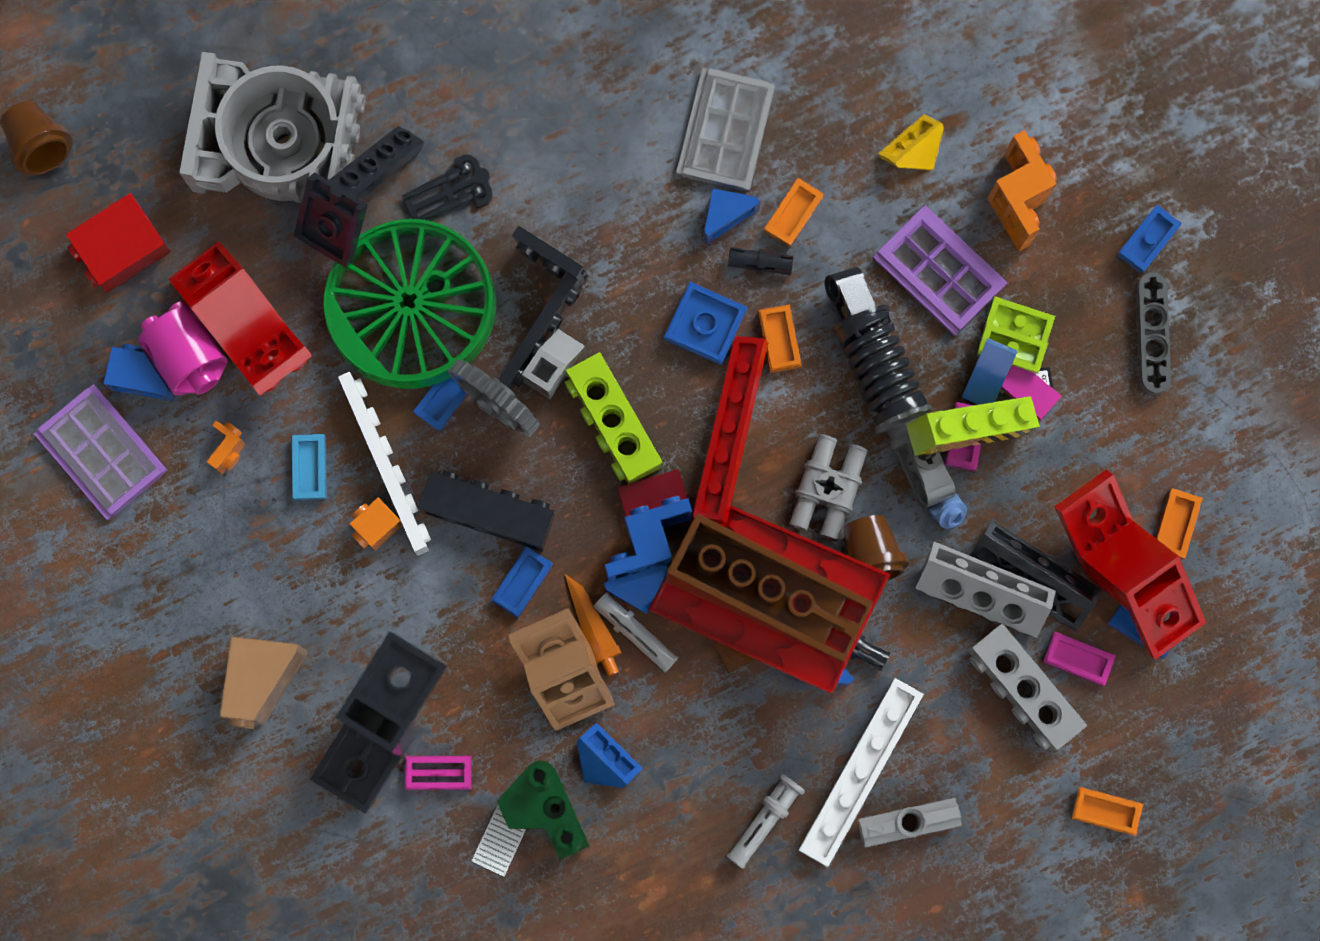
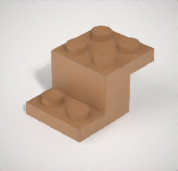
(561, 669)

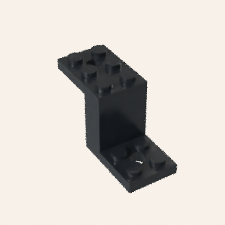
(378, 722)

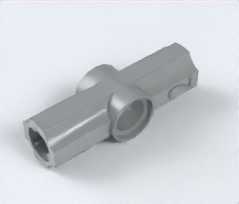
(930, 817)

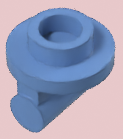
(949, 512)

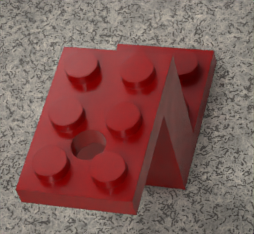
(240, 318)
(1130, 564)

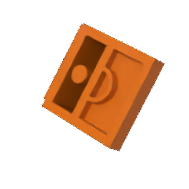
(1022, 190)

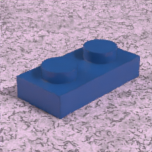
(1149, 239)

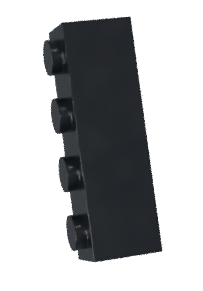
(486, 510)

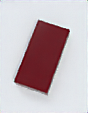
(652, 491)

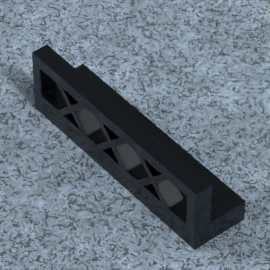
(1043, 569)

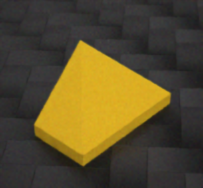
(915, 146)

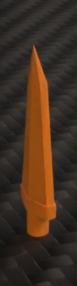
(594, 629)

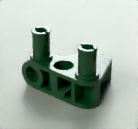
(528, 806)

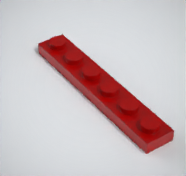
(730, 428)

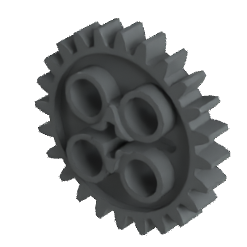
(493, 398)

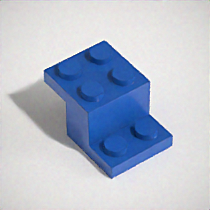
(648, 537)

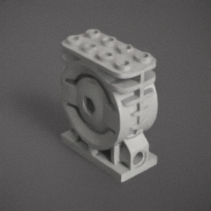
(229, 100)

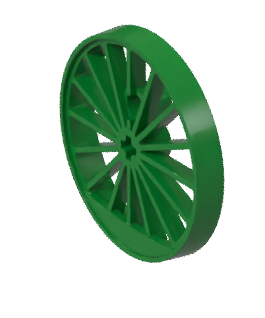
(350, 343)

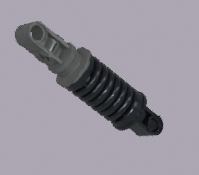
(884, 381)

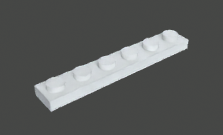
(391, 475)
(861, 772)

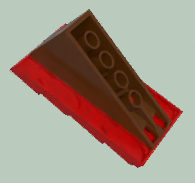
(771, 595)

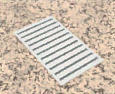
(498, 845)

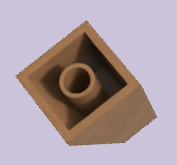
(257, 679)

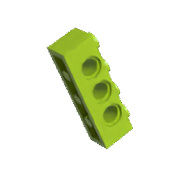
(595, 373)

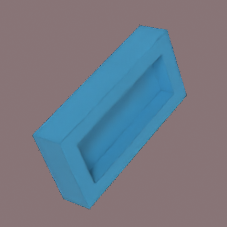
(309, 467)

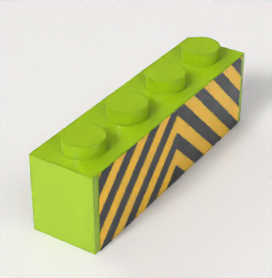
(972, 425)

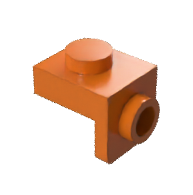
(227, 453)

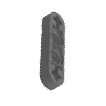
(1150, 333)

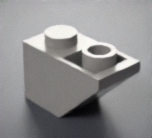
(550, 363)

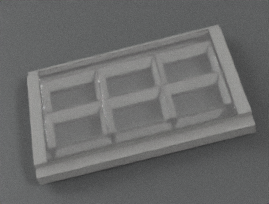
(725, 129)

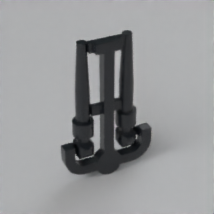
(480, 177)

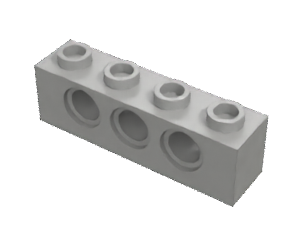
(999, 588)
(1065, 721)

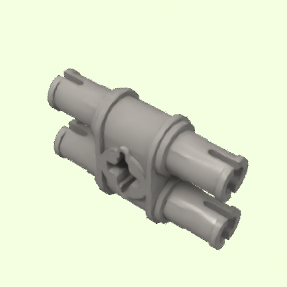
(844, 481)

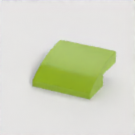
(1019, 329)

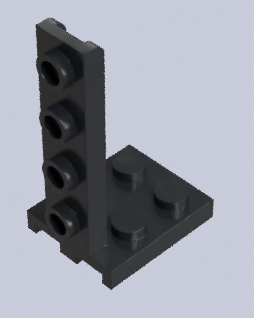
(333, 208)
(550, 317)

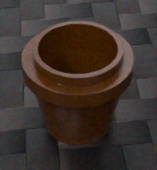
(34, 139)
(873, 543)

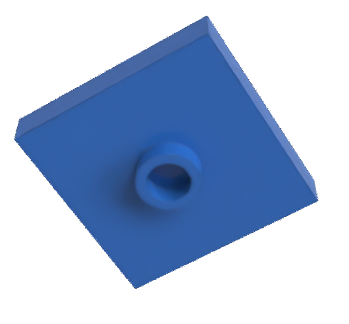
(705, 323)

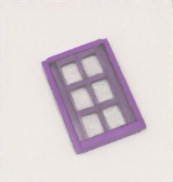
(939, 270)
(100, 452)

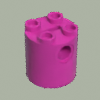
(182, 350)

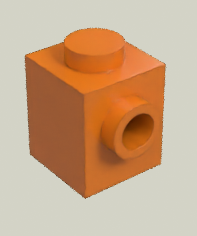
(374, 524)

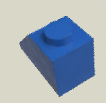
(134, 373)

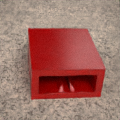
(116, 244)

